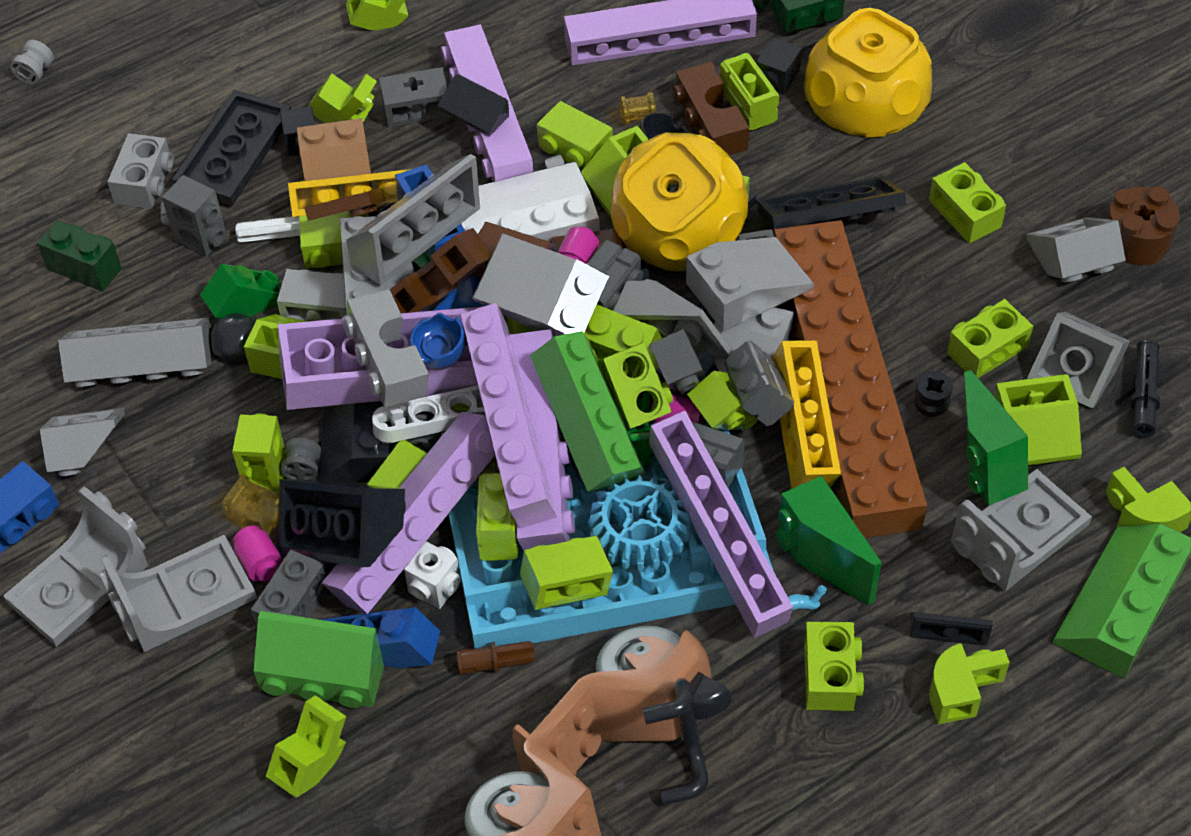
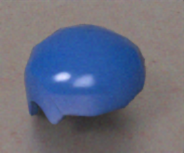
(439, 340)

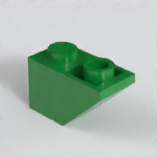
(240, 291)

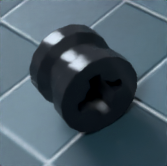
(931, 402)

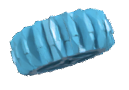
(642, 534)

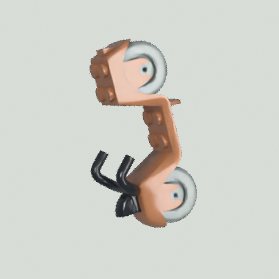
(643, 690)

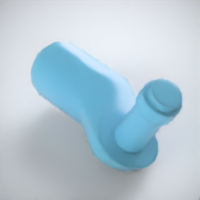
(807, 602)

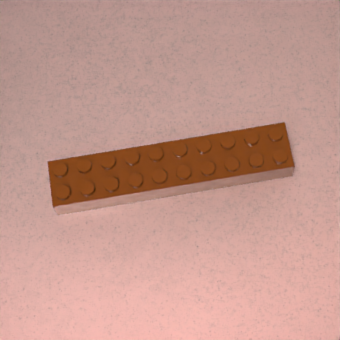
(875, 460)

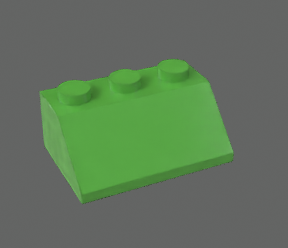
(317, 659)

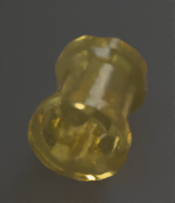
(636, 107)

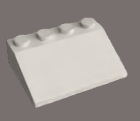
(537, 203)

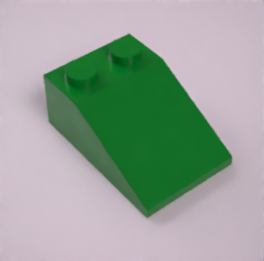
(994, 445)
(827, 540)

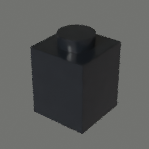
(780, 63)

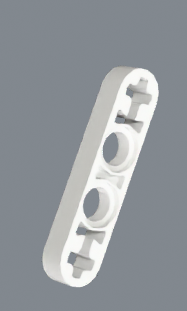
(437, 404)

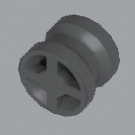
(301, 459)

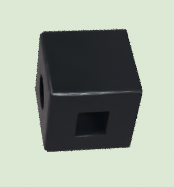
(290, 121)

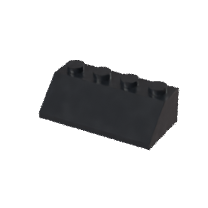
(348, 444)
(338, 520)

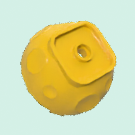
(869, 75)
(674, 225)

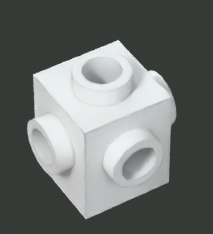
(433, 574)

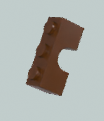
(700, 93)
(443, 274)

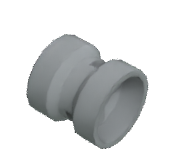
(30, 64)

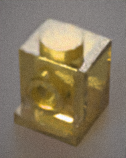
(251, 505)

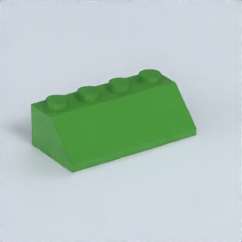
(586, 411)
(1124, 595)

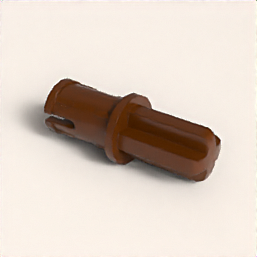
(494, 656)

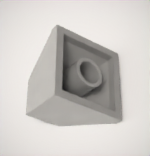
(75, 438)

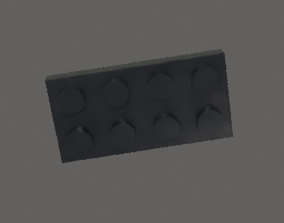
(234, 145)
(831, 202)

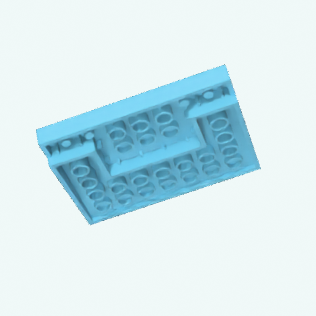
(504, 612)

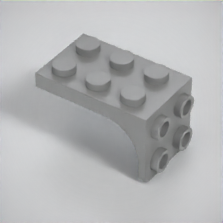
(1018, 531)
(67, 584)
(177, 593)

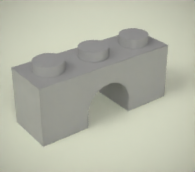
(393, 372)

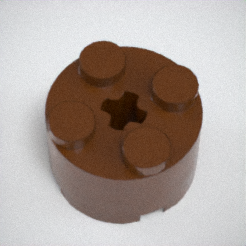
(1145, 222)

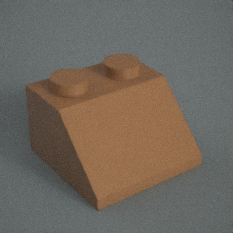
(333, 150)

